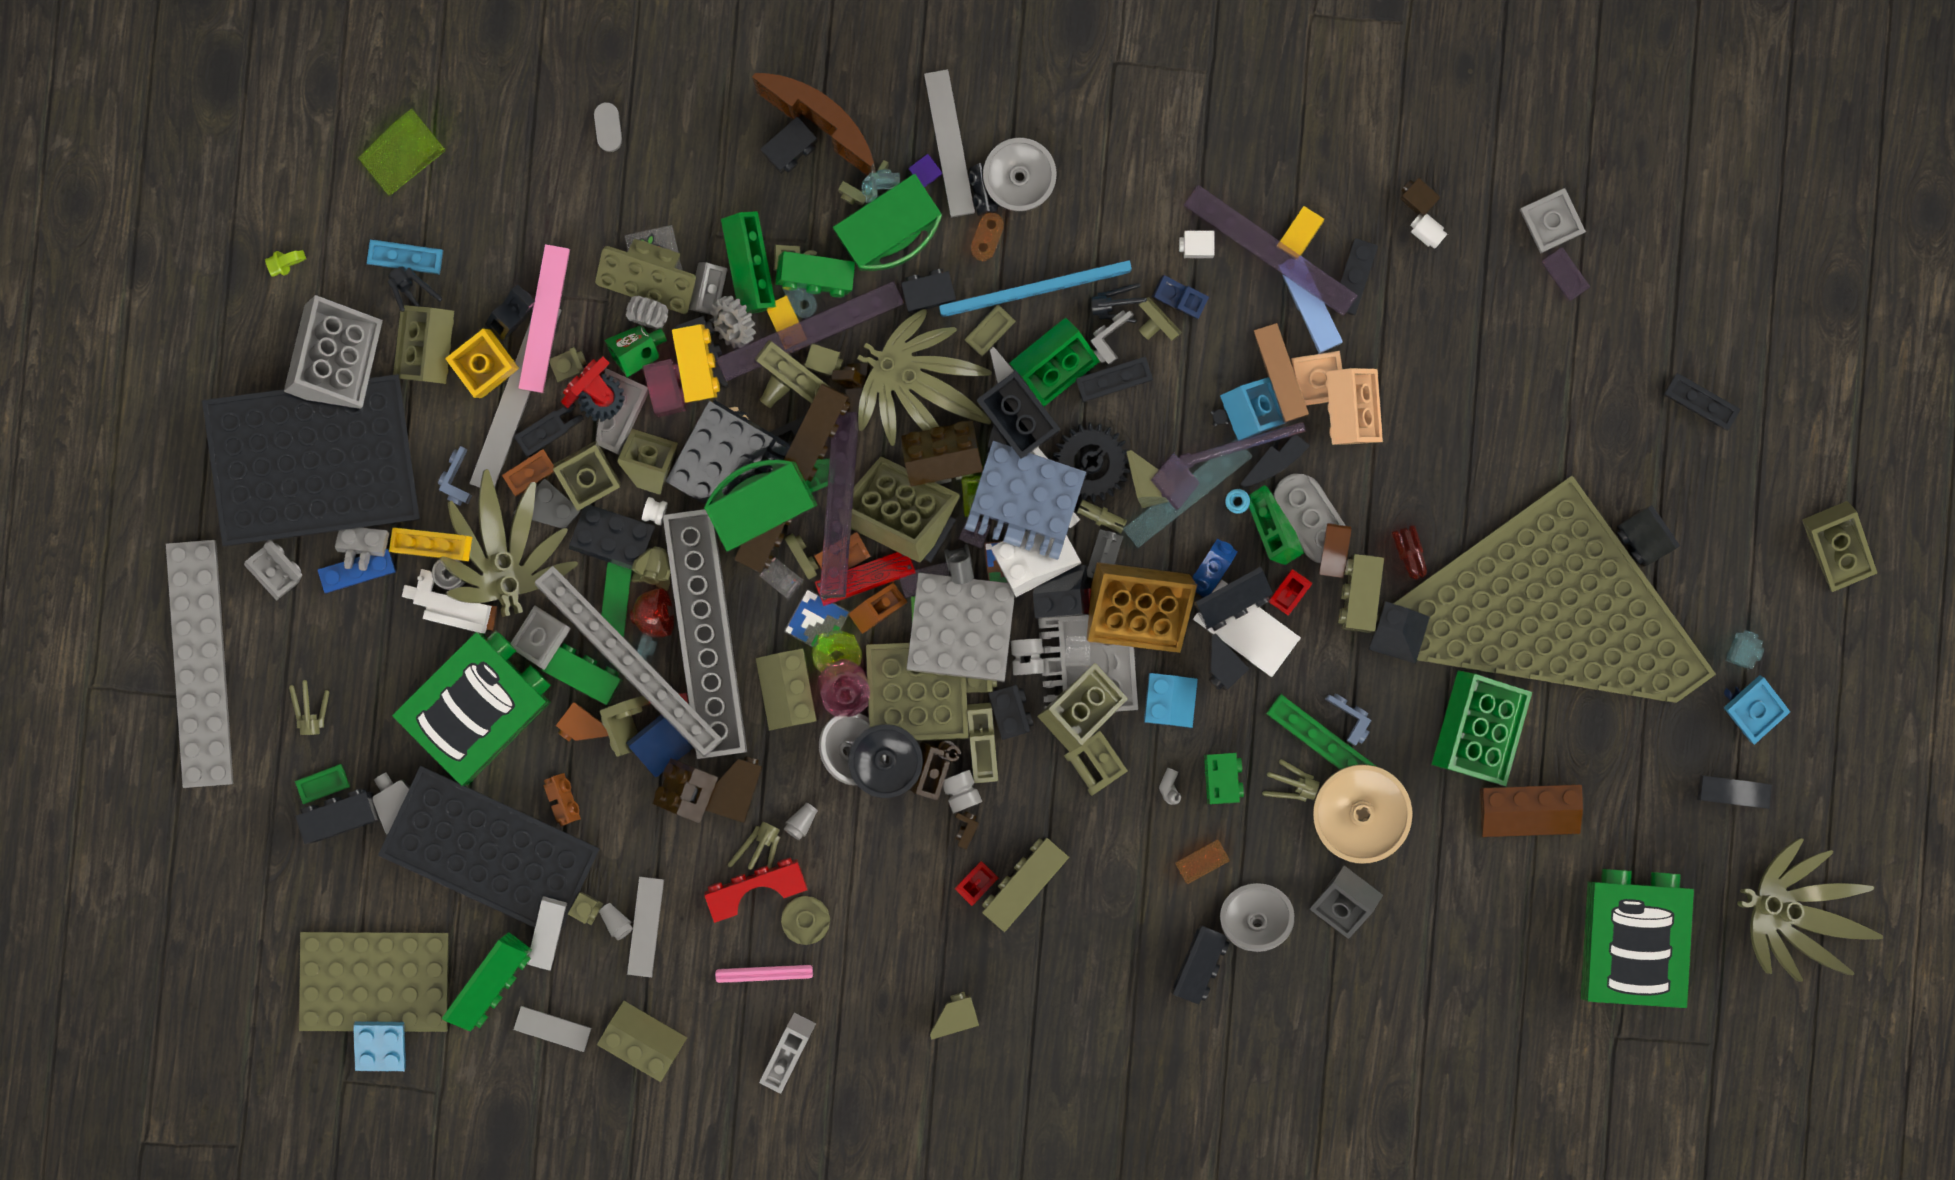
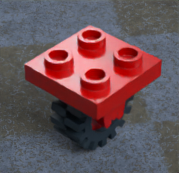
(596, 393)

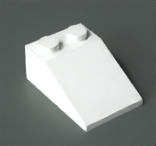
(1030, 569)

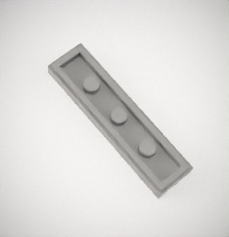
(645, 927)

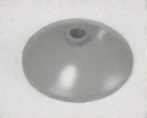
(1023, 157)
(838, 735)
(1257, 905)

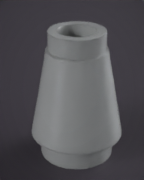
(801, 821)
(615, 921)

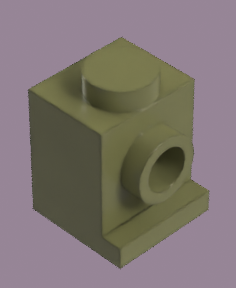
(585, 908)

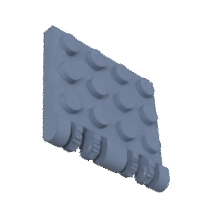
(1027, 496)

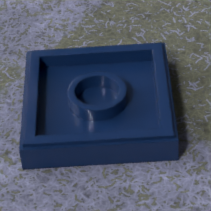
(658, 744)

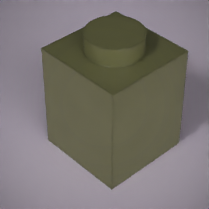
(823, 360)

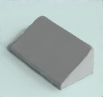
(708, 287)

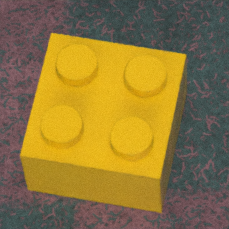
(482, 363)

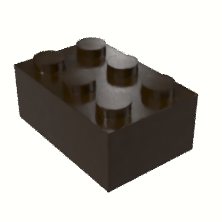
(941, 453)

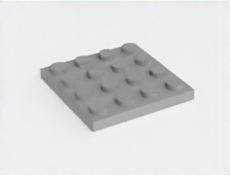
(961, 628)

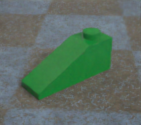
(1274, 527)

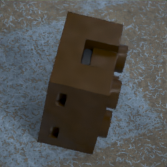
(685, 790)

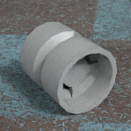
(444, 578)
(1031, 648)
(961, 791)

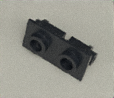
(981, 199)

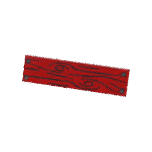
(873, 575)

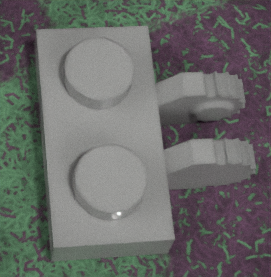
(362, 542)

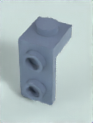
(455, 494)
(1359, 731)

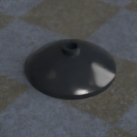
(888, 778)

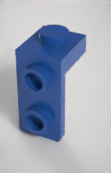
(1213, 567)

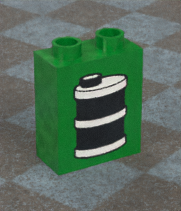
(474, 706)
(1637, 940)

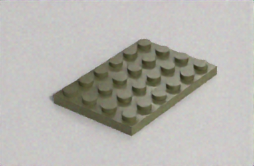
(373, 980)

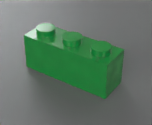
(815, 274)
(584, 674)

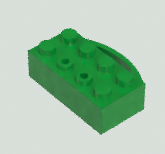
(889, 225)
(758, 502)

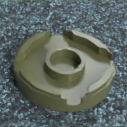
(805, 920)

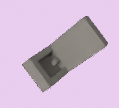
(1103, 350)

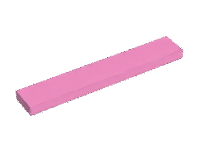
(544, 318)

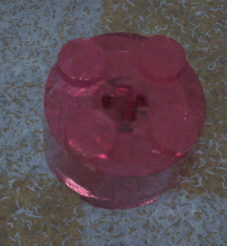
(844, 688)

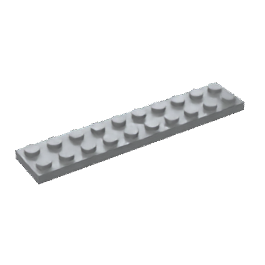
(199, 663)

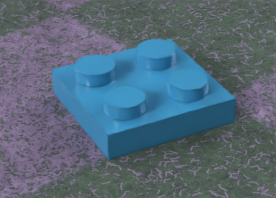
(1757, 709)
(379, 1046)

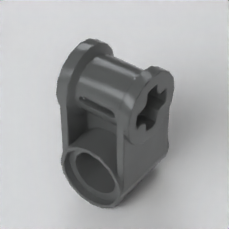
(960, 565)

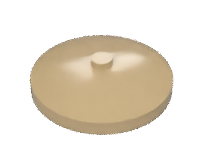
(1362, 813)

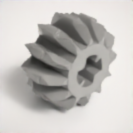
(647, 312)

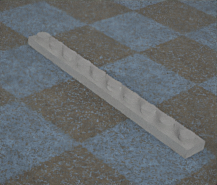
(628, 661)

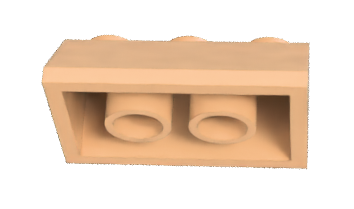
(1354, 406)

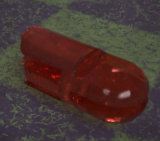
(1410, 551)

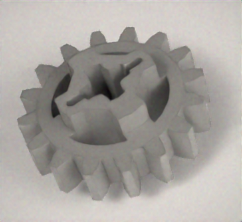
(732, 322)

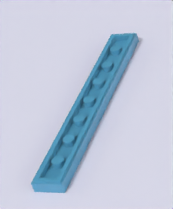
(1035, 289)

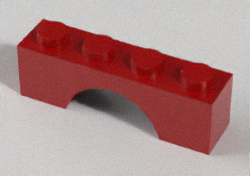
(784, 878)

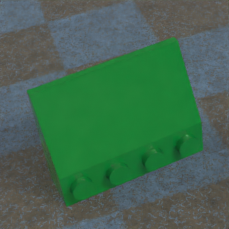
(1481, 728)

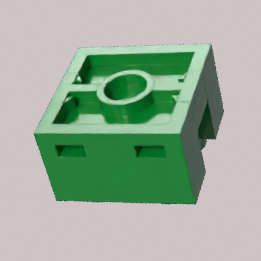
(1222, 778)

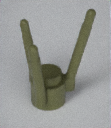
(308, 722)
(1305, 787)
(766, 835)

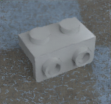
(274, 569)

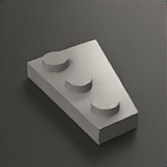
(614, 432)

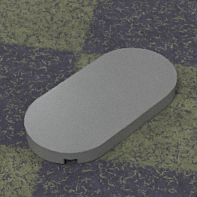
(1307, 511)

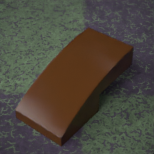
(1335, 550)

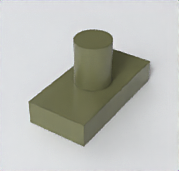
(1157, 321)

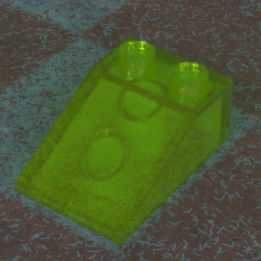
(401, 152)

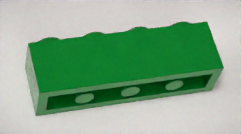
(748, 261)

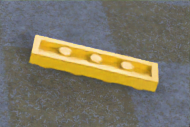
(430, 544)

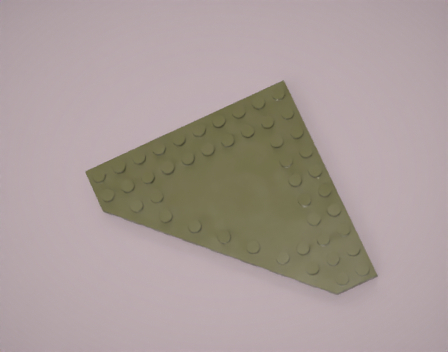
(1557, 605)

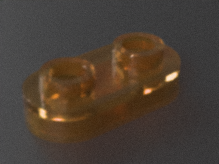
(987, 236)

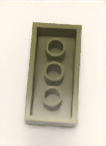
(1025, 884)

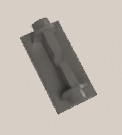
(1105, 550)

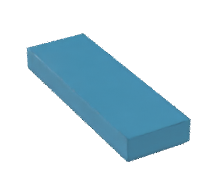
(409, 256)

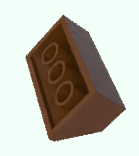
(1531, 810)

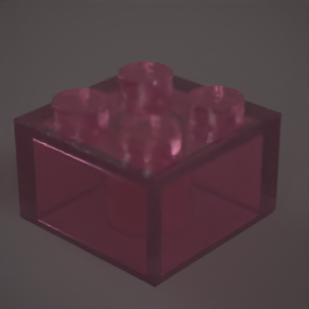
(665, 388)

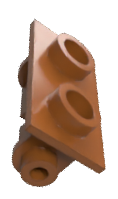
(559, 788)

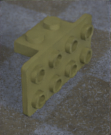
(647, 273)

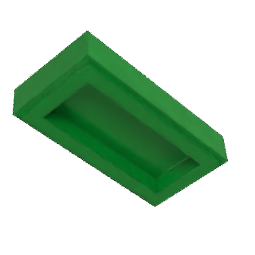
(322, 784)

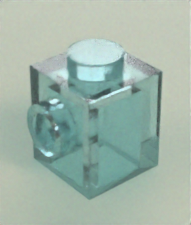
(1745, 650)

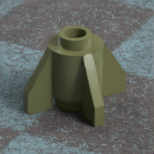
(652, 568)

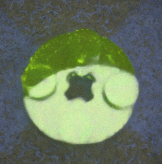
(832, 641)

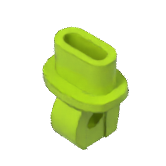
(281, 263)

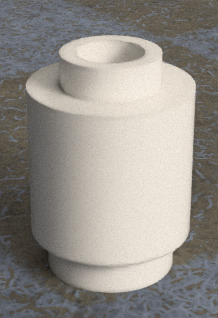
(1428, 230)

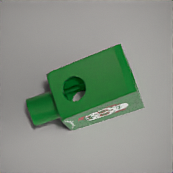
(635, 348)

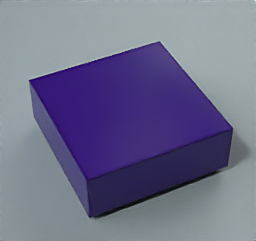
(925, 170)

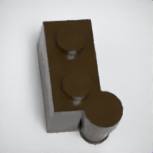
(934, 767)

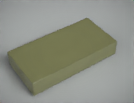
(990, 330)

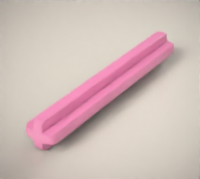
(764, 973)

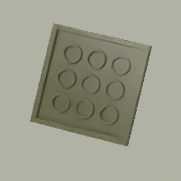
(919, 702)

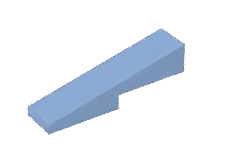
(1315, 317)

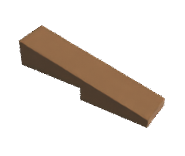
(1280, 373)

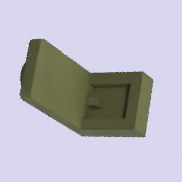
(851, 194)

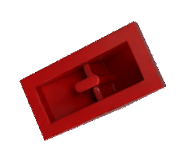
(1290, 592)
(976, 883)

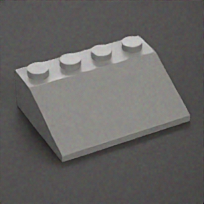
(333, 354)

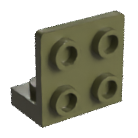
(620, 724)

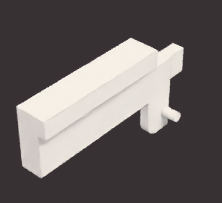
(447, 610)

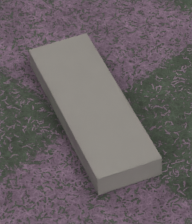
(547, 933)
(552, 1028)

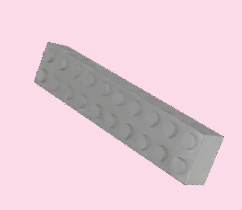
(705, 627)

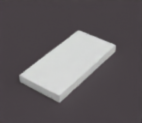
(1256, 637)

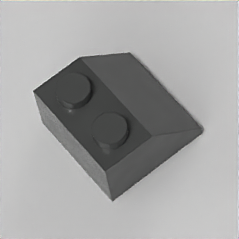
(1346, 902)

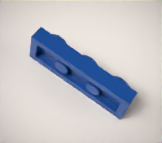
(337, 577)

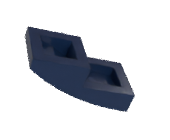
(1180, 297)

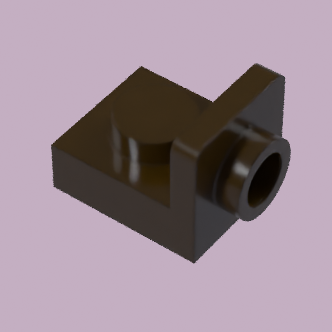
(852, 375)
(966, 833)

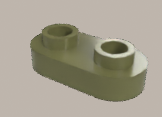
(807, 564)

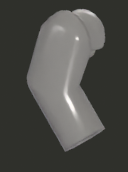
(1168, 789)

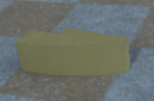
(982, 742)

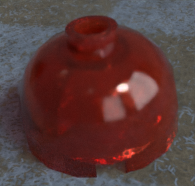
(652, 613)

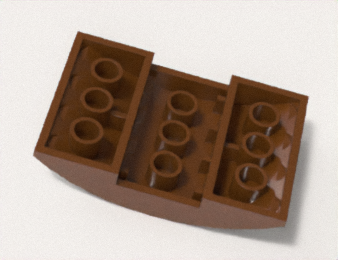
(799, 99)

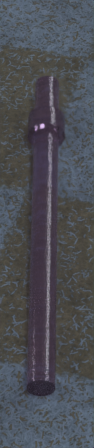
(1189, 460)

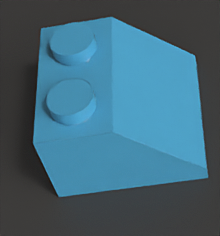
(1252, 408)
(1170, 700)

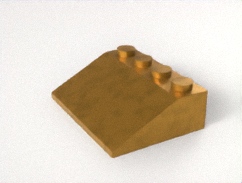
(1139, 607)

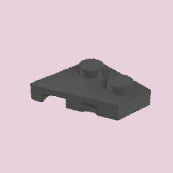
(552, 507)

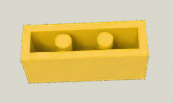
(695, 363)

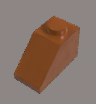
(877, 608)
(580, 725)

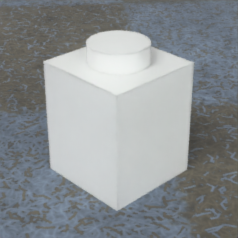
(1197, 244)

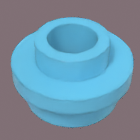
(1232, 495)

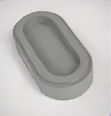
(608, 127)

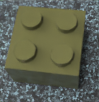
(586, 475)

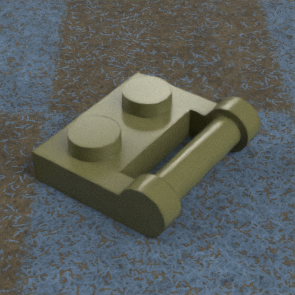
(1103, 759)

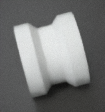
(654, 511)

